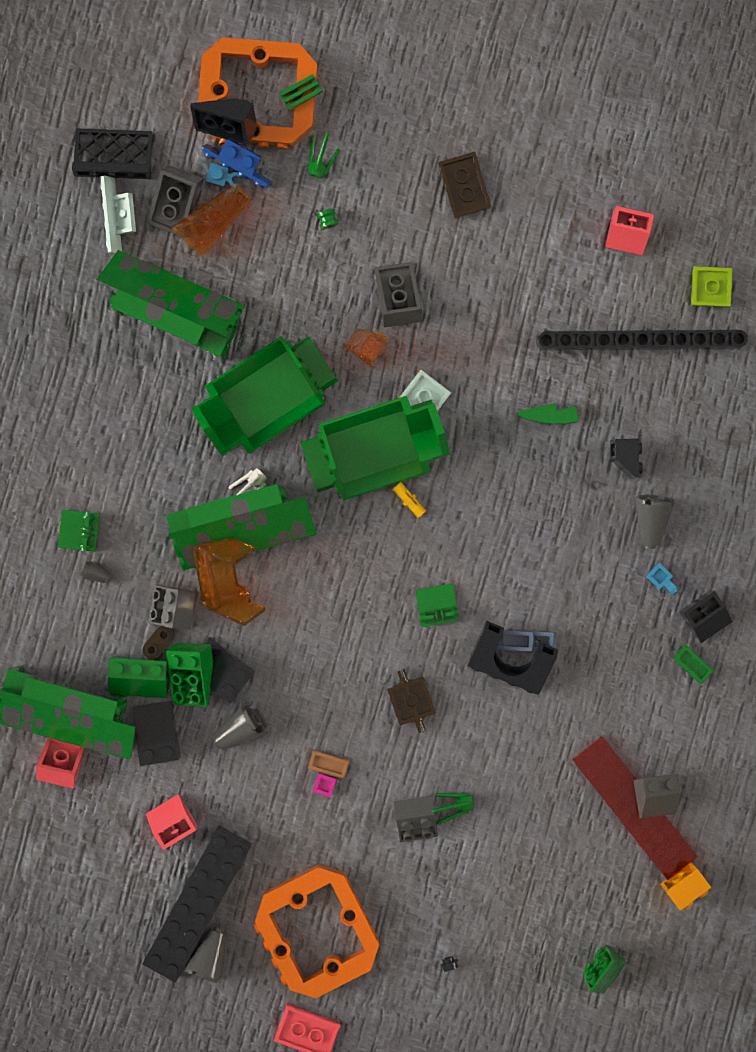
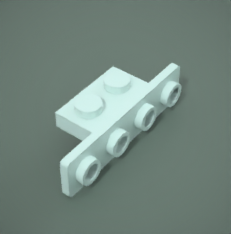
(118, 214)

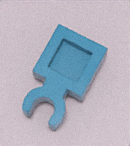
(219, 175)

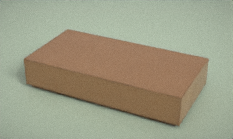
(328, 764)

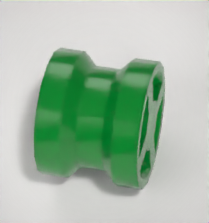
(327, 219)

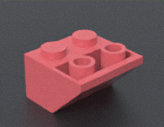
(629, 230)
(171, 821)

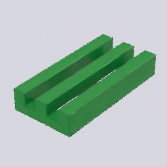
(296, 86)

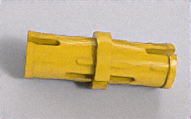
(409, 500)

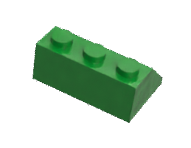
(138, 677)

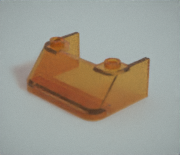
(218, 579)

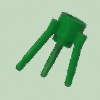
(318, 168)
(464, 804)

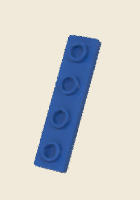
(239, 158)

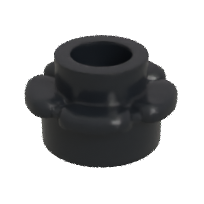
(449, 964)

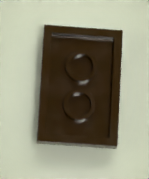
(464, 185)

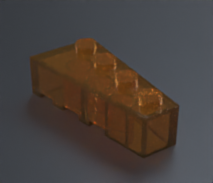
(211, 220)
(368, 346)

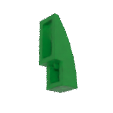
(549, 415)

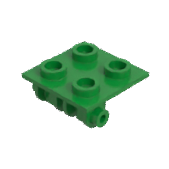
(78, 530)
(437, 605)

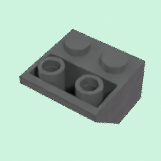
(172, 607)
(415, 819)

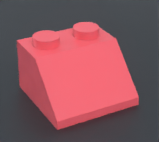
(60, 763)

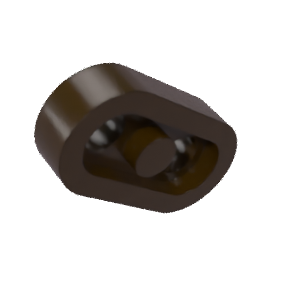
(158, 642)

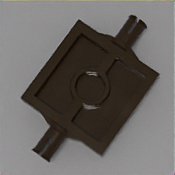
(411, 700)

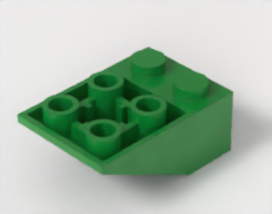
(190, 673)
(603, 969)

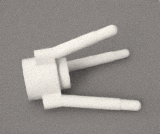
(256, 478)

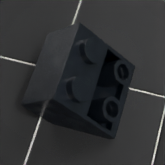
(625, 456)
(706, 615)

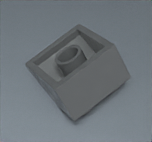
(657, 795)

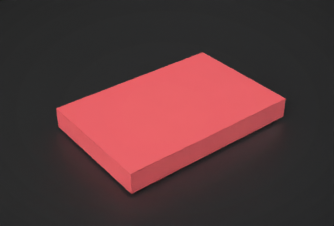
(306, 1030)

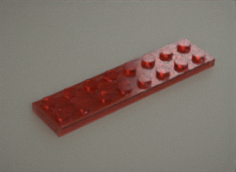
(617, 788)

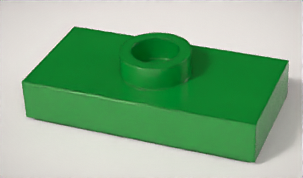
(692, 664)

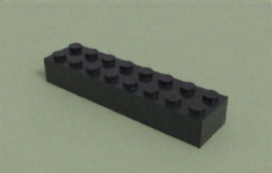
(197, 903)

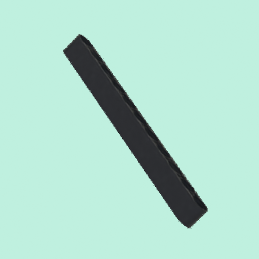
(650, 335)

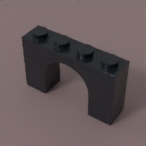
(528, 677)

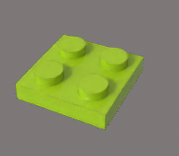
(711, 286)

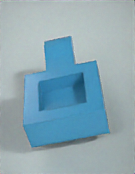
(661, 577)

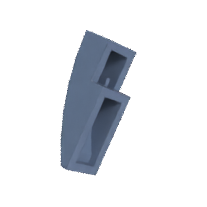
(526, 640)

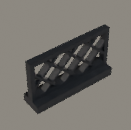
(108, 168)

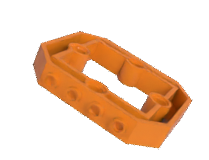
(275, 52)
(326, 978)

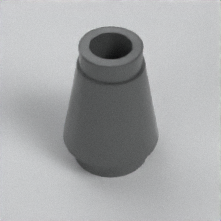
(95, 573)

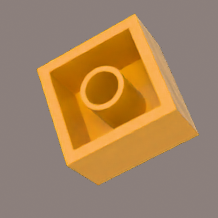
(686, 886)

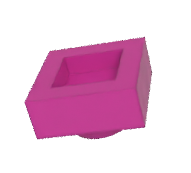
(324, 784)

